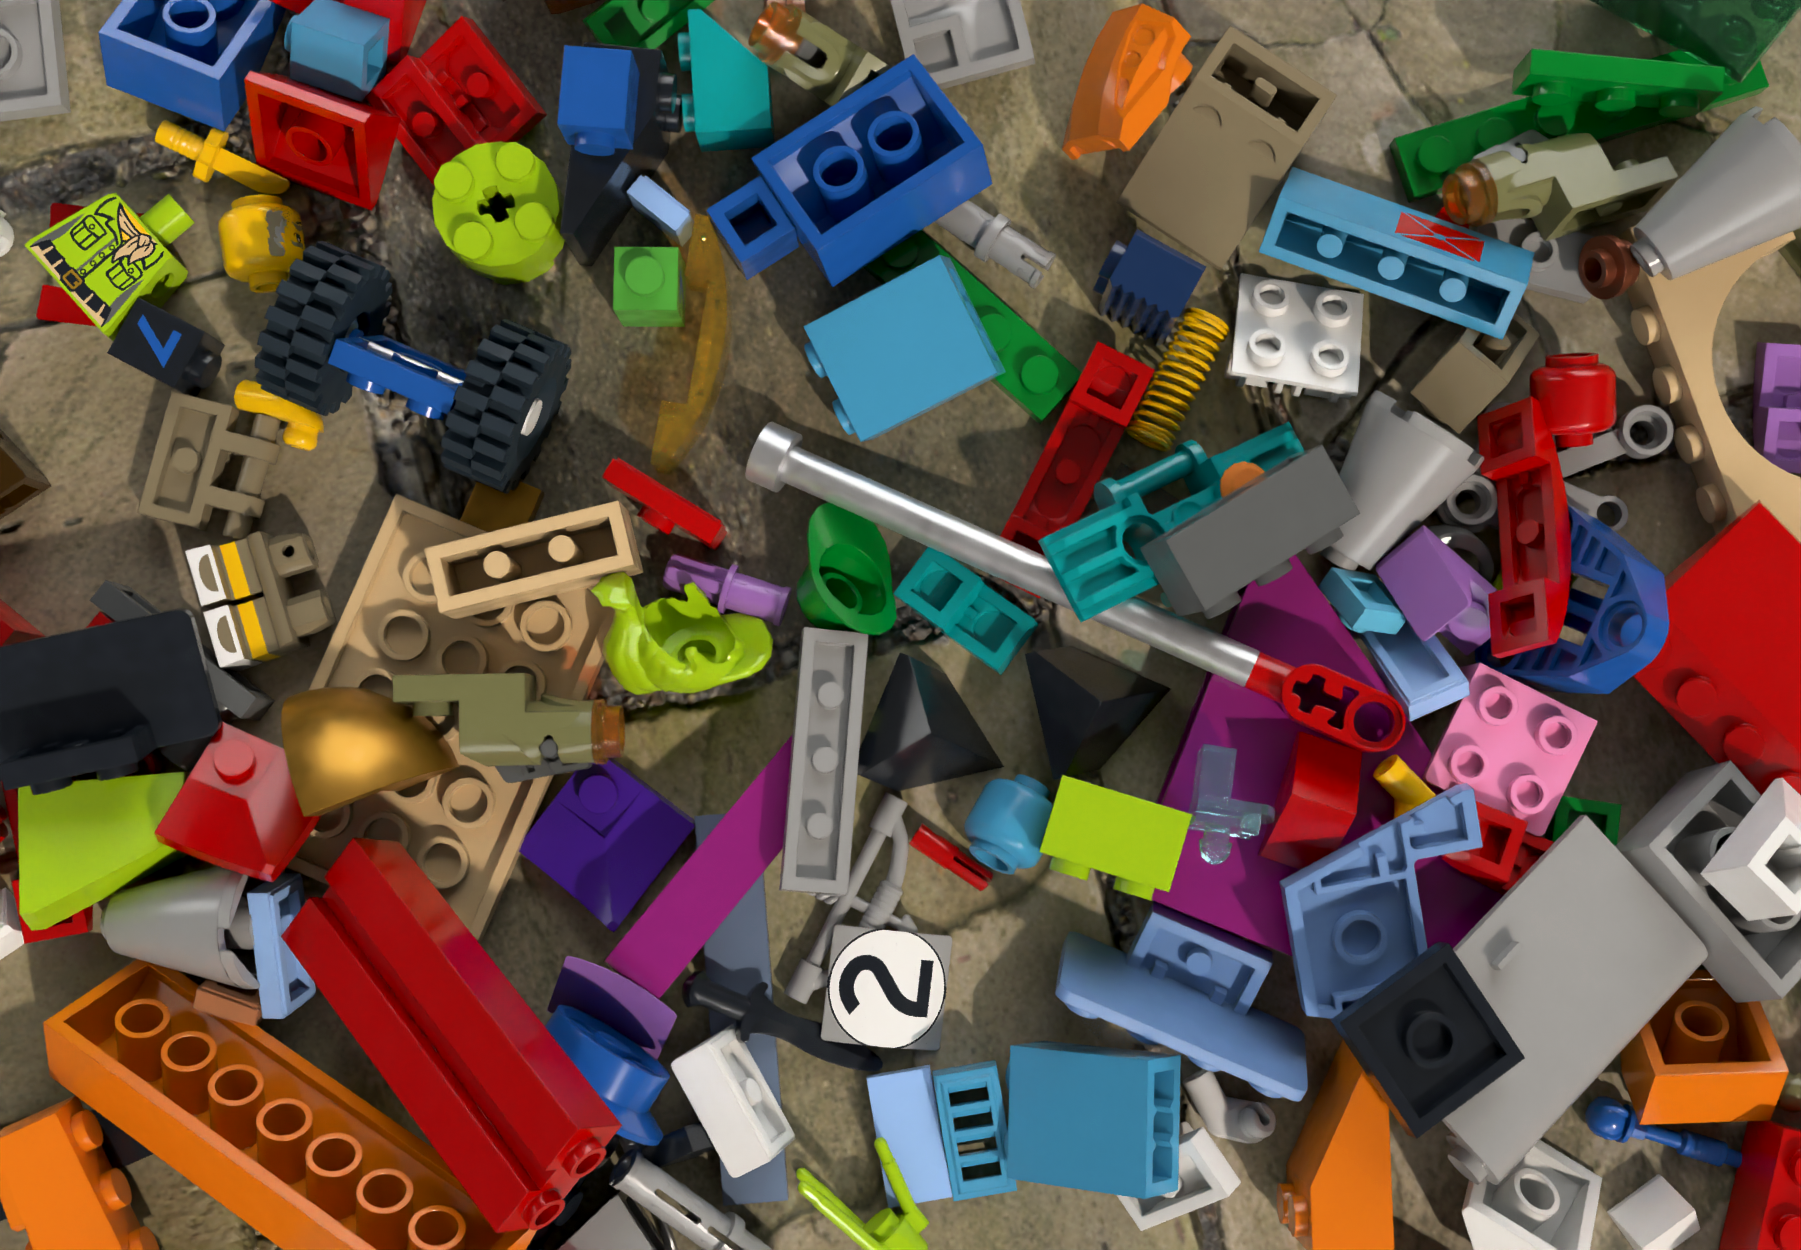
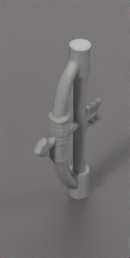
(878, 913)

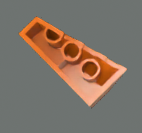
(64, 1186)

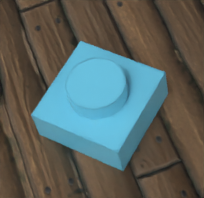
(1362, 601)

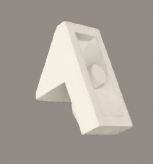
(1201, 1181)

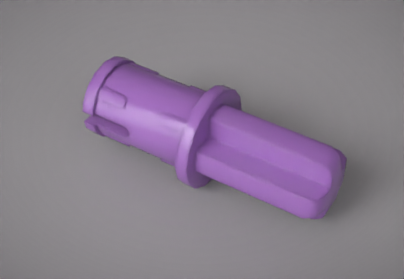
(728, 588)

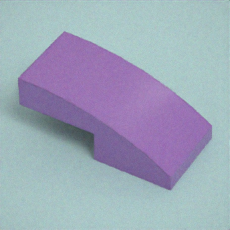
(1778, 404)

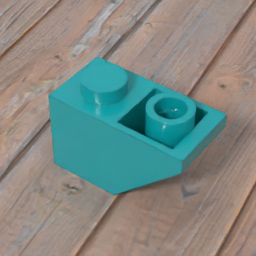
(729, 86)

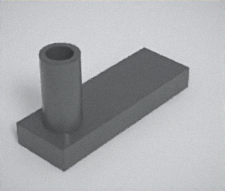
(232, 690)

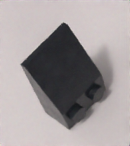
(598, 184)

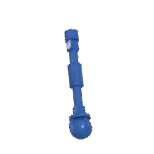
(1617, 1122)

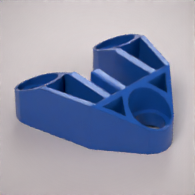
(1612, 625)

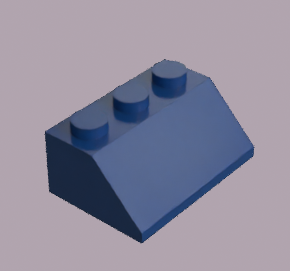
(874, 169)

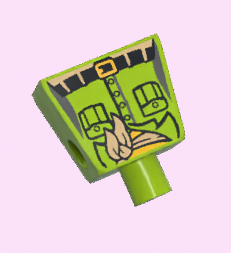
(113, 256)

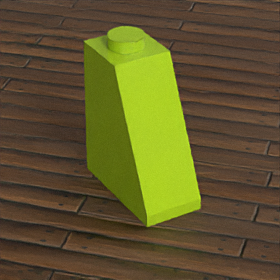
(90, 842)

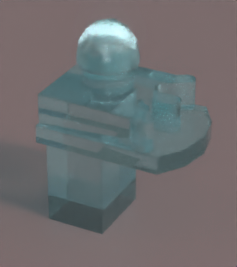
(1215, 810)

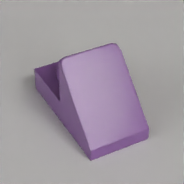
(1438, 591)

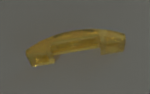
(680, 423)

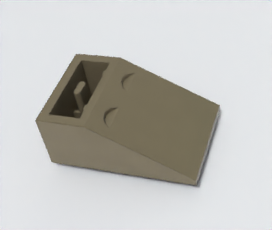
(1226, 147)

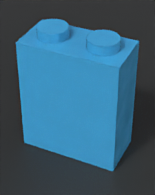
(902, 349)
(1093, 1118)

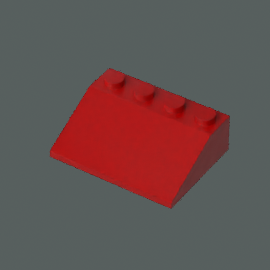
(1737, 649)

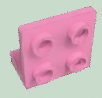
(1510, 747)

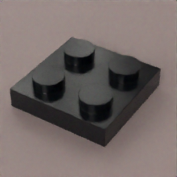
(1427, 1039)

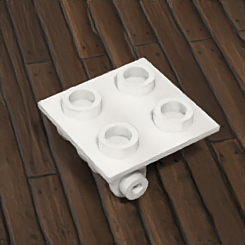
(1296, 338)

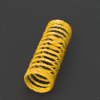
(1154, 435)

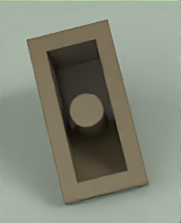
(1472, 373)

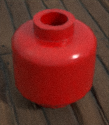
(1575, 397)

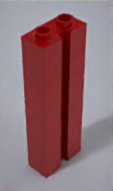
(451, 1036)

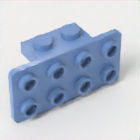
(1190, 993)

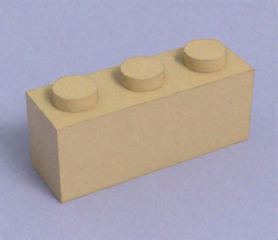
(532, 560)

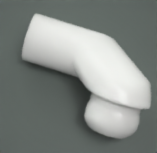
(1229, 1116)

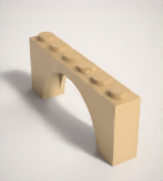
(1678, 327)

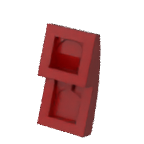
(1505, 853)

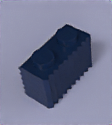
(1146, 285)

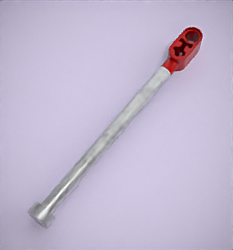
(781, 460)

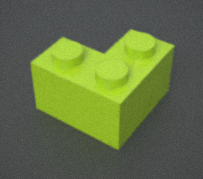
(1115, 836)

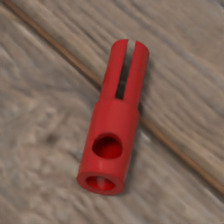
(944, 852)

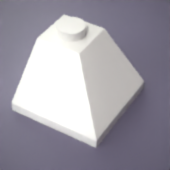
(1537, 1206)

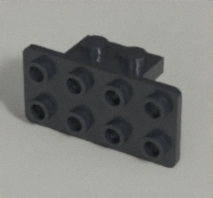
(101, 699)

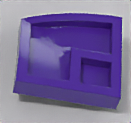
(606, 839)

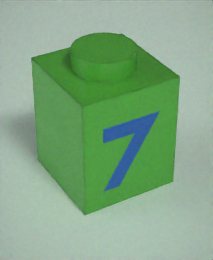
(649, 286)

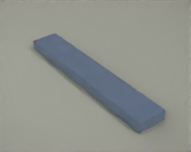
(739, 959)

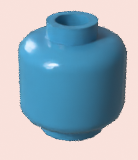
(1009, 823)

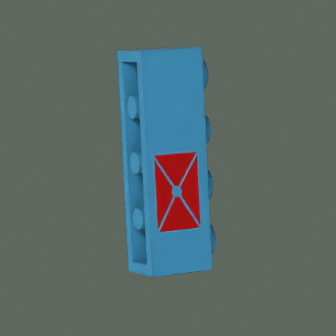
(1398, 253)

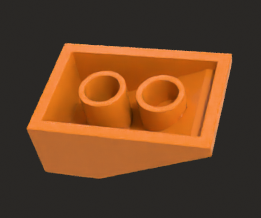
(1341, 1166)

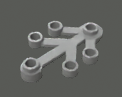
(1572, 460)

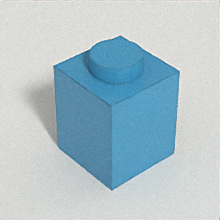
(338, 48)

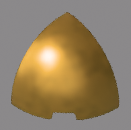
(356, 744)

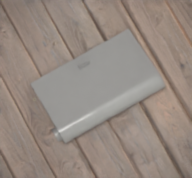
(1574, 974)

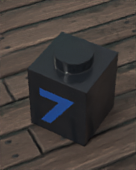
(167, 349)

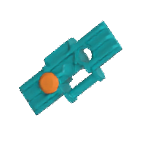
(1090, 552)

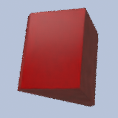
(320, 137)

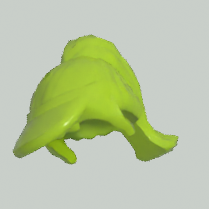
(676, 641)

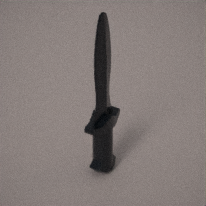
(758, 1015)

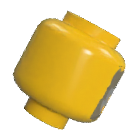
(260, 241)

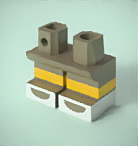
(254, 598)

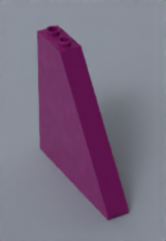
(1244, 892)

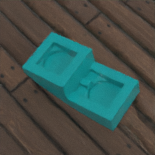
(966, 609)

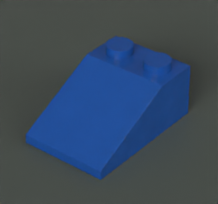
(189, 52)

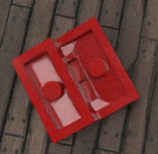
(455, 98)

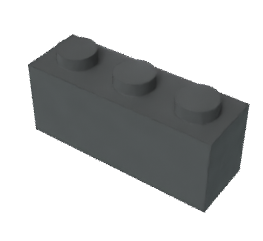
(1251, 534)

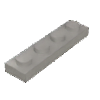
(824, 762)

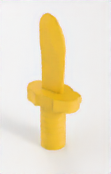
(212, 156)

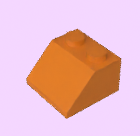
(1704, 1059)

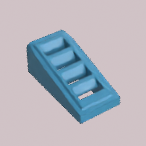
(966, 1078)

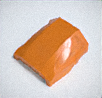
(1126, 80)

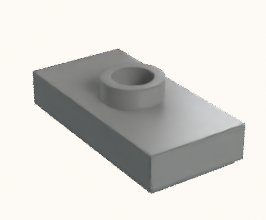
(1554, 261)

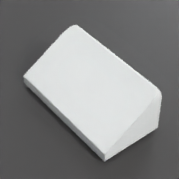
(733, 1102)

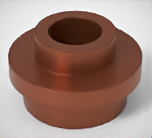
(1607, 266)

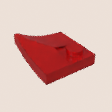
(238, 808)

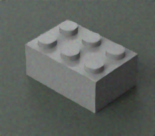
(1671, 850)

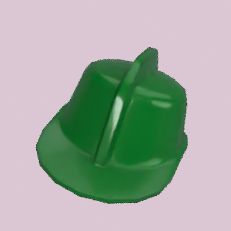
(847, 574)

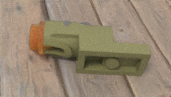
(813, 54)
(1555, 182)
(511, 729)

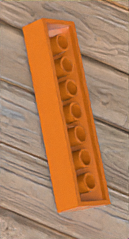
(258, 1123)

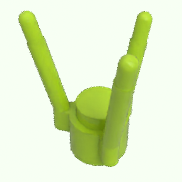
(885, 1228)

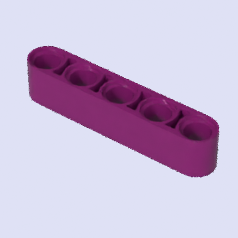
(708, 883)

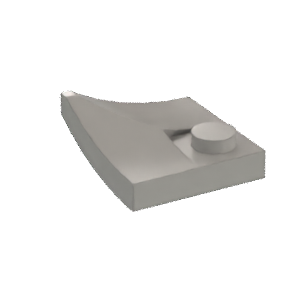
(964, 37)

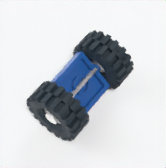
(331, 338)

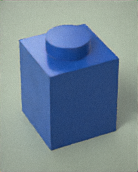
(598, 99)
(753, 227)

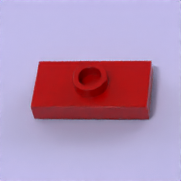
(662, 506)

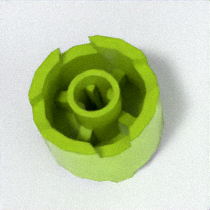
(479, 185)

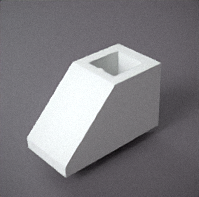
(1762, 857)

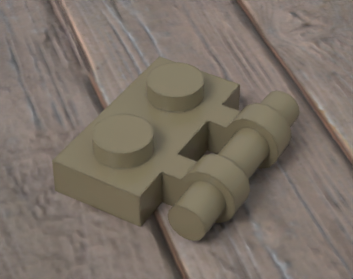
(191, 461)

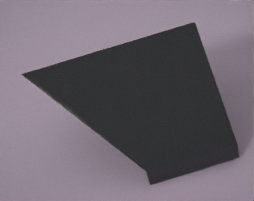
(1087, 706)
(922, 732)

